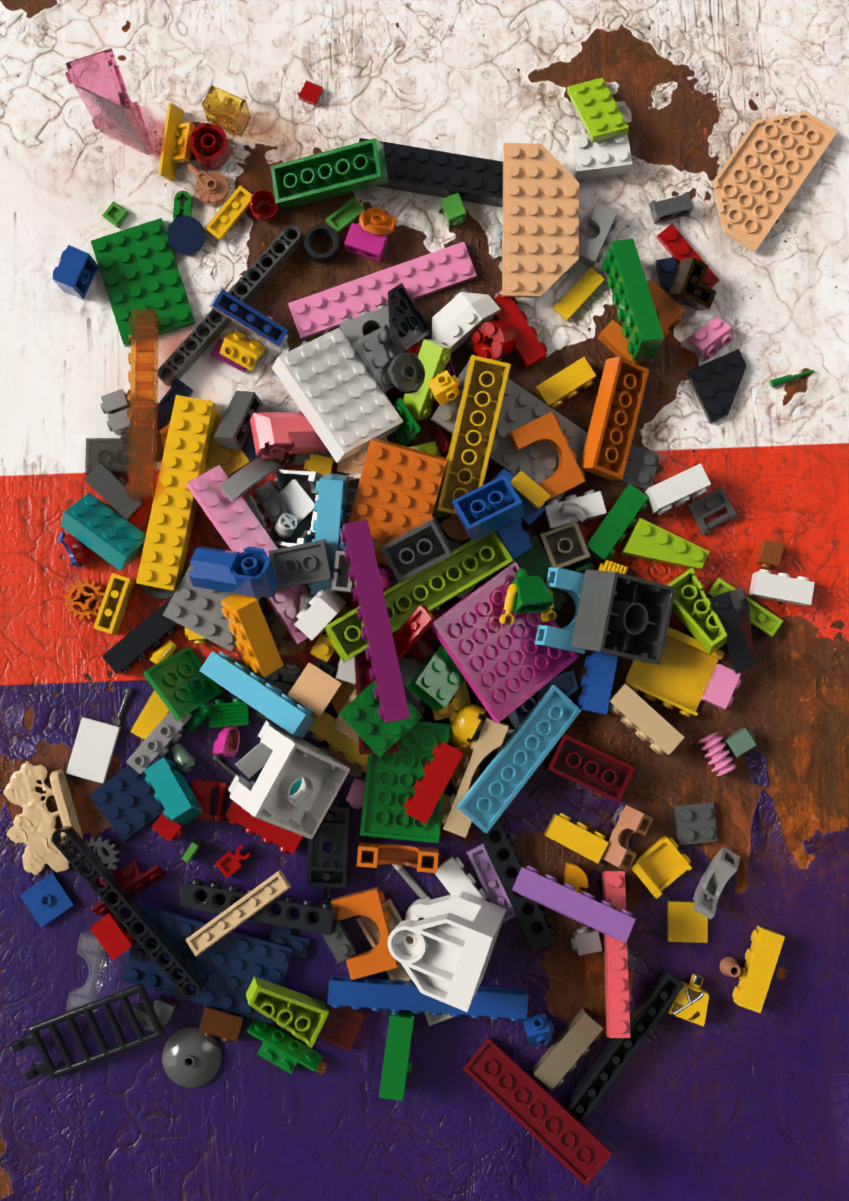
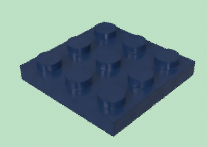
(127, 802)

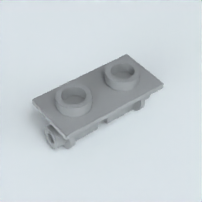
(289, 672)

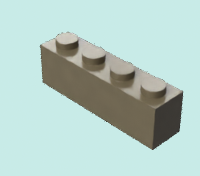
(567, 1049)

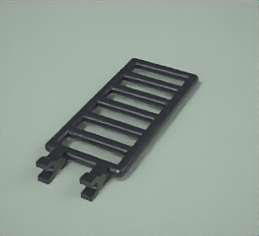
(86, 1009)

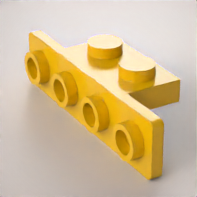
(175, 142)

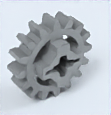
(99, 850)

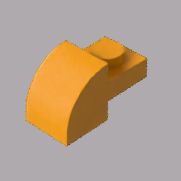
(575, 876)

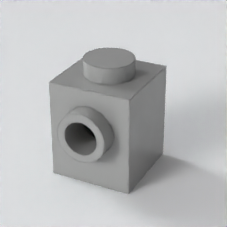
(586, 941)

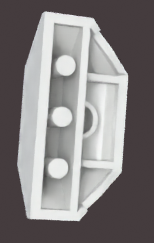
(461, 317)

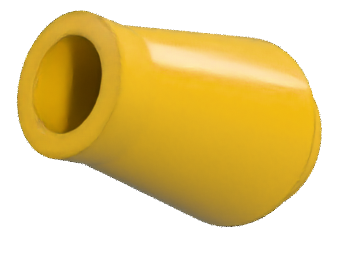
(163, 652)

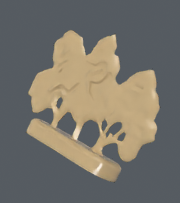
(36, 823)

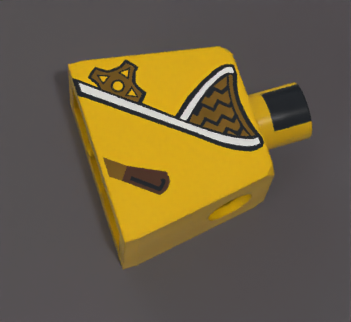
(691, 1002)

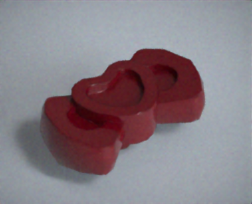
(440, 438)

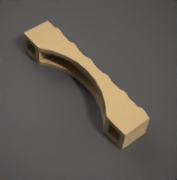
(490, 738)

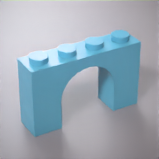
(572, 584)

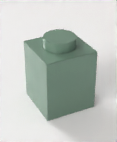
(739, 742)

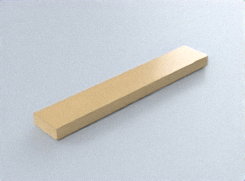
(238, 913)

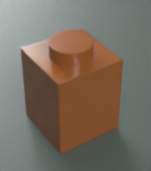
(769, 554)

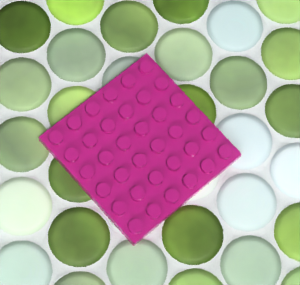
(496, 657)

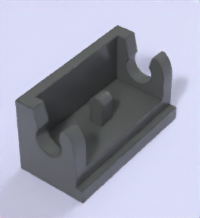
(671, 208)

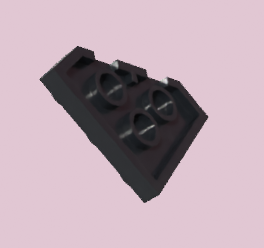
(405, 319)
(717, 384)

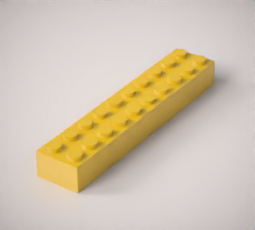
(173, 502)

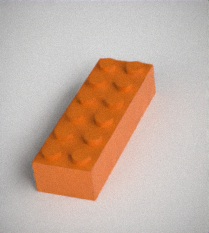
(614, 418)

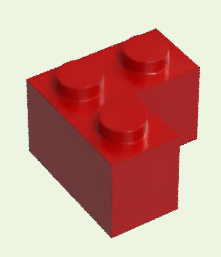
(112, 935)

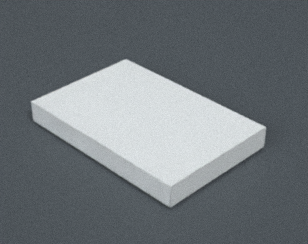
(93, 750)

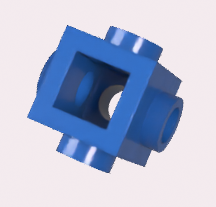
(538, 1030)

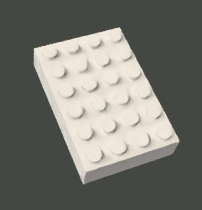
(337, 394)

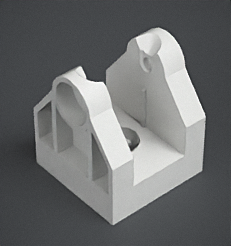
(290, 761)
(448, 945)

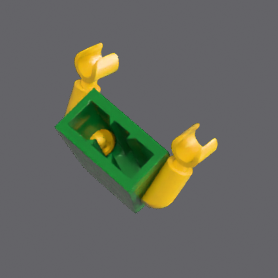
(528, 595)

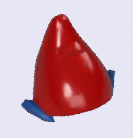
(75, 549)

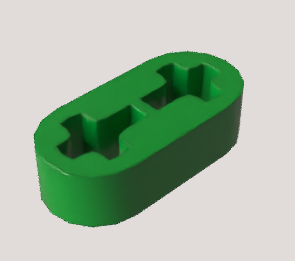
(178, 209)

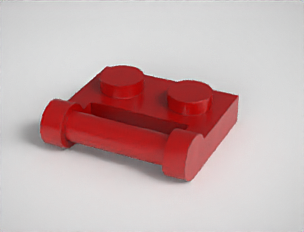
(203, 792)

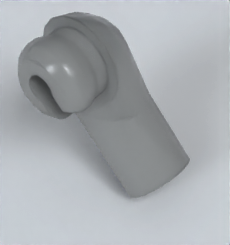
(573, 509)

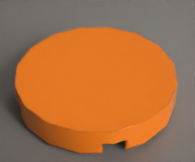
(377, 221)

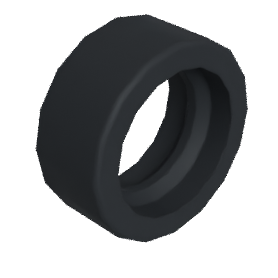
(322, 229)

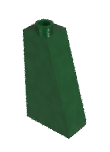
(537, 564)

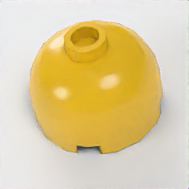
(466, 721)

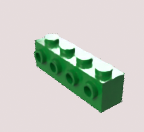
(615, 523)

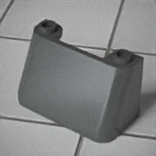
(304, 530)

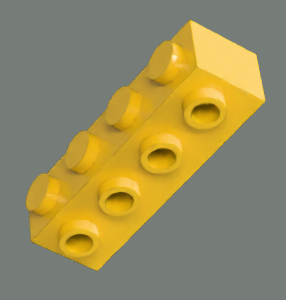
(758, 969)

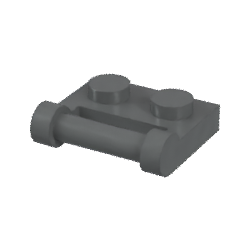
(708, 505)

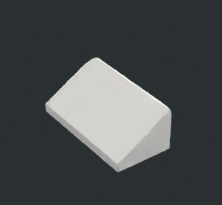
(254, 759)

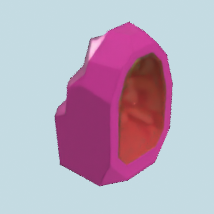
(227, 742)

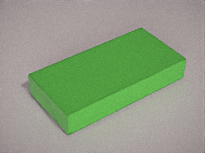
(345, 215)

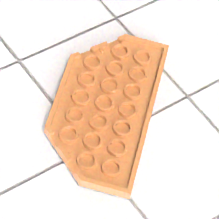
(767, 173)
(538, 220)

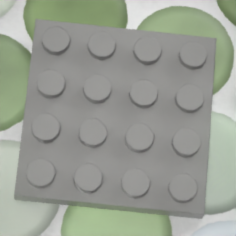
(201, 612)

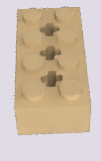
(644, 720)

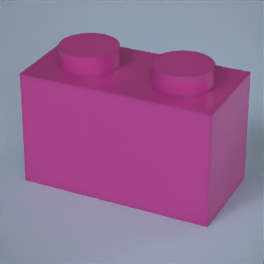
(365, 243)

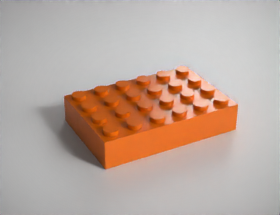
(396, 490)

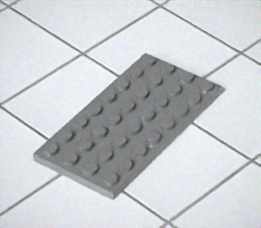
(518, 408)

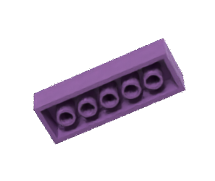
(573, 904)

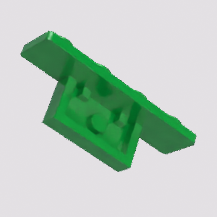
(283, 1049)

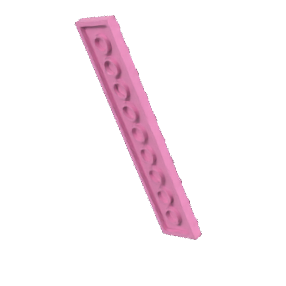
(419, 276)
(243, 530)

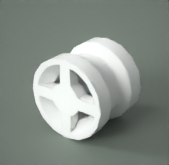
(286, 520)

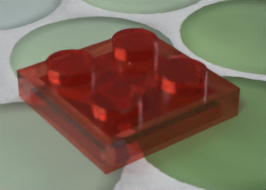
(342, 1026)

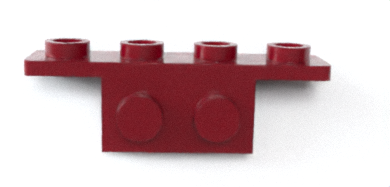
(133, 881)

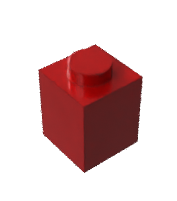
(168, 829)

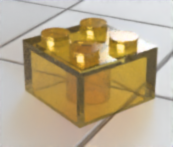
(226, 111)

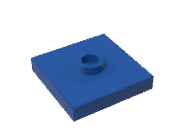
(47, 899)

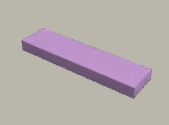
(490, 880)

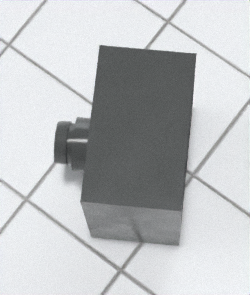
(623, 616)

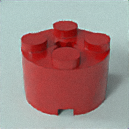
(210, 145)
(493, 339)

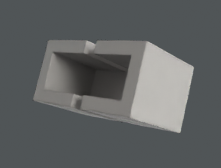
(116, 406)
(342, 583)

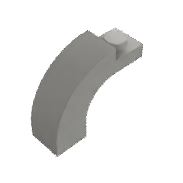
(713, 882)

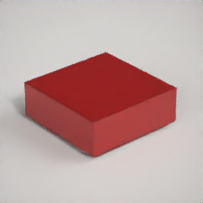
(310, 93)

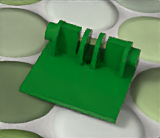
(409, 428)

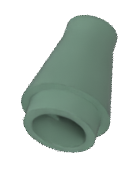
(183, 759)

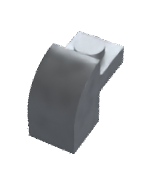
(163, 1007)

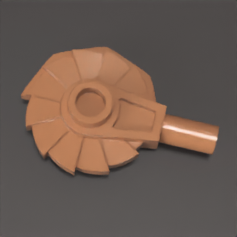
(210, 186)

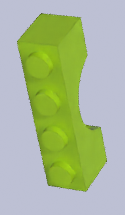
(434, 359)

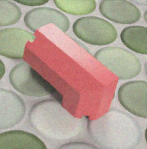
(282, 433)

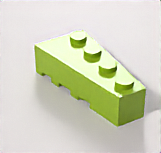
(663, 547)
(696, 612)
(288, 1008)

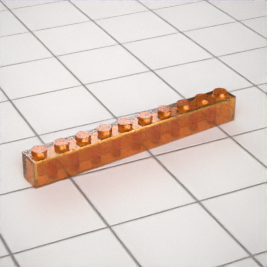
(143, 404)

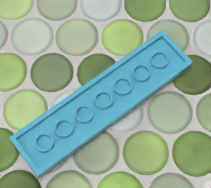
(518, 759)

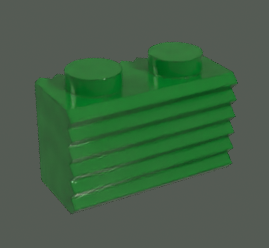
(229, 714)

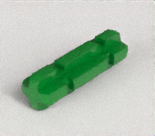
(199, 716)

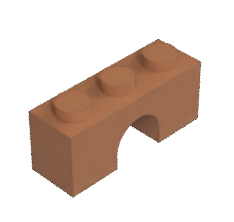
(629, 823)

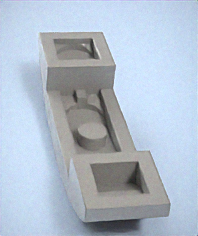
(249, 476)

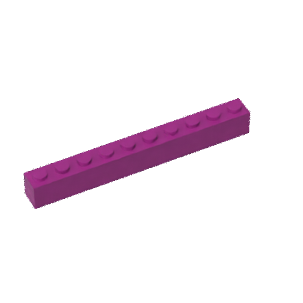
(375, 622)

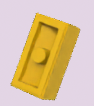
(529, 490)

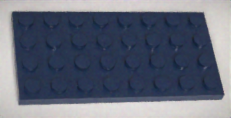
(224, 966)

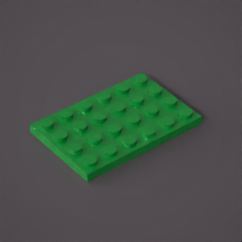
(143, 274)
(392, 781)

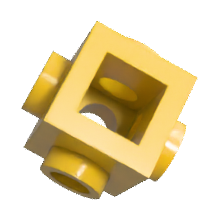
(444, 387)

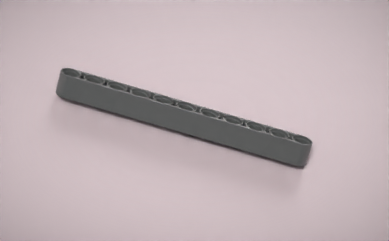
(244, 282)

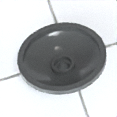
(202, 1050)

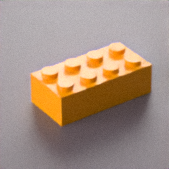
(251, 633)

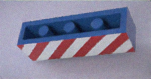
(248, 318)

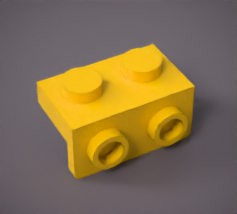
(242, 350)

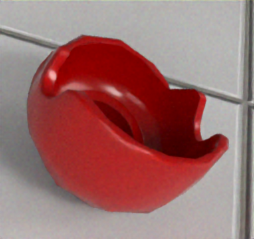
(263, 205)

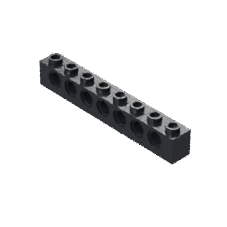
(326, 925)
(538, 938)

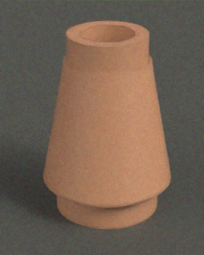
(727, 964)

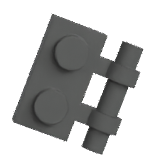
(272, 502)

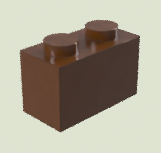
(221, 1024)

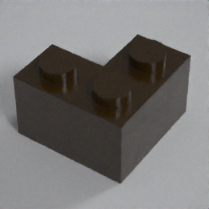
(688, 285)

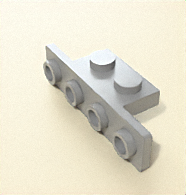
(157, 742)

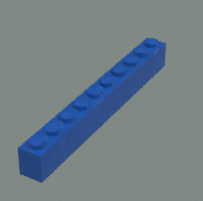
(405, 995)

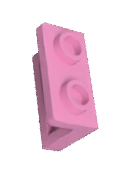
(711, 337)

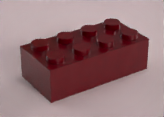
(590, 768)

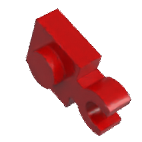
(231, 862)

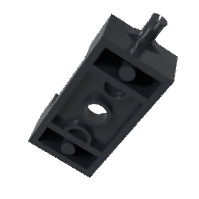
(330, 868)

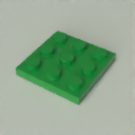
(181, 683)
(363, 718)

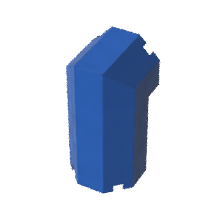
(234, 572)

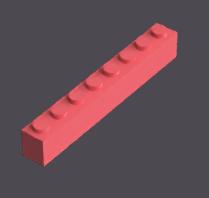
(616, 962)

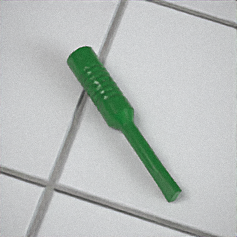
(788, 378)

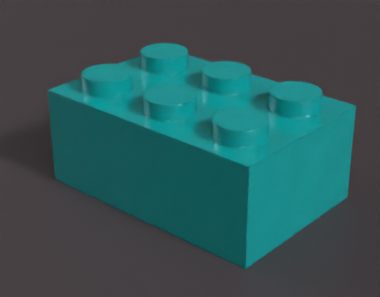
(172, 791)

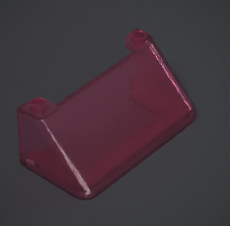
(107, 99)

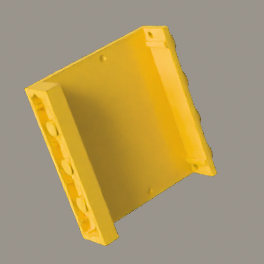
(679, 678)

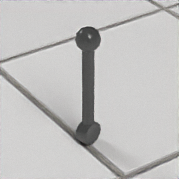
(117, 721)
(216, 758)

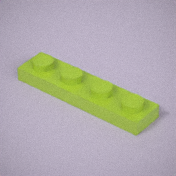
(759, 616)

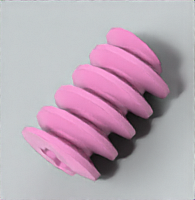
(717, 753)

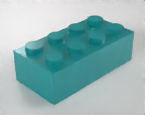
(104, 531)

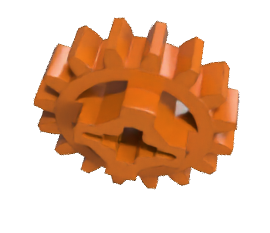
(82, 591)

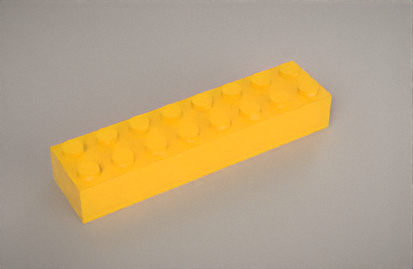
(473, 430)

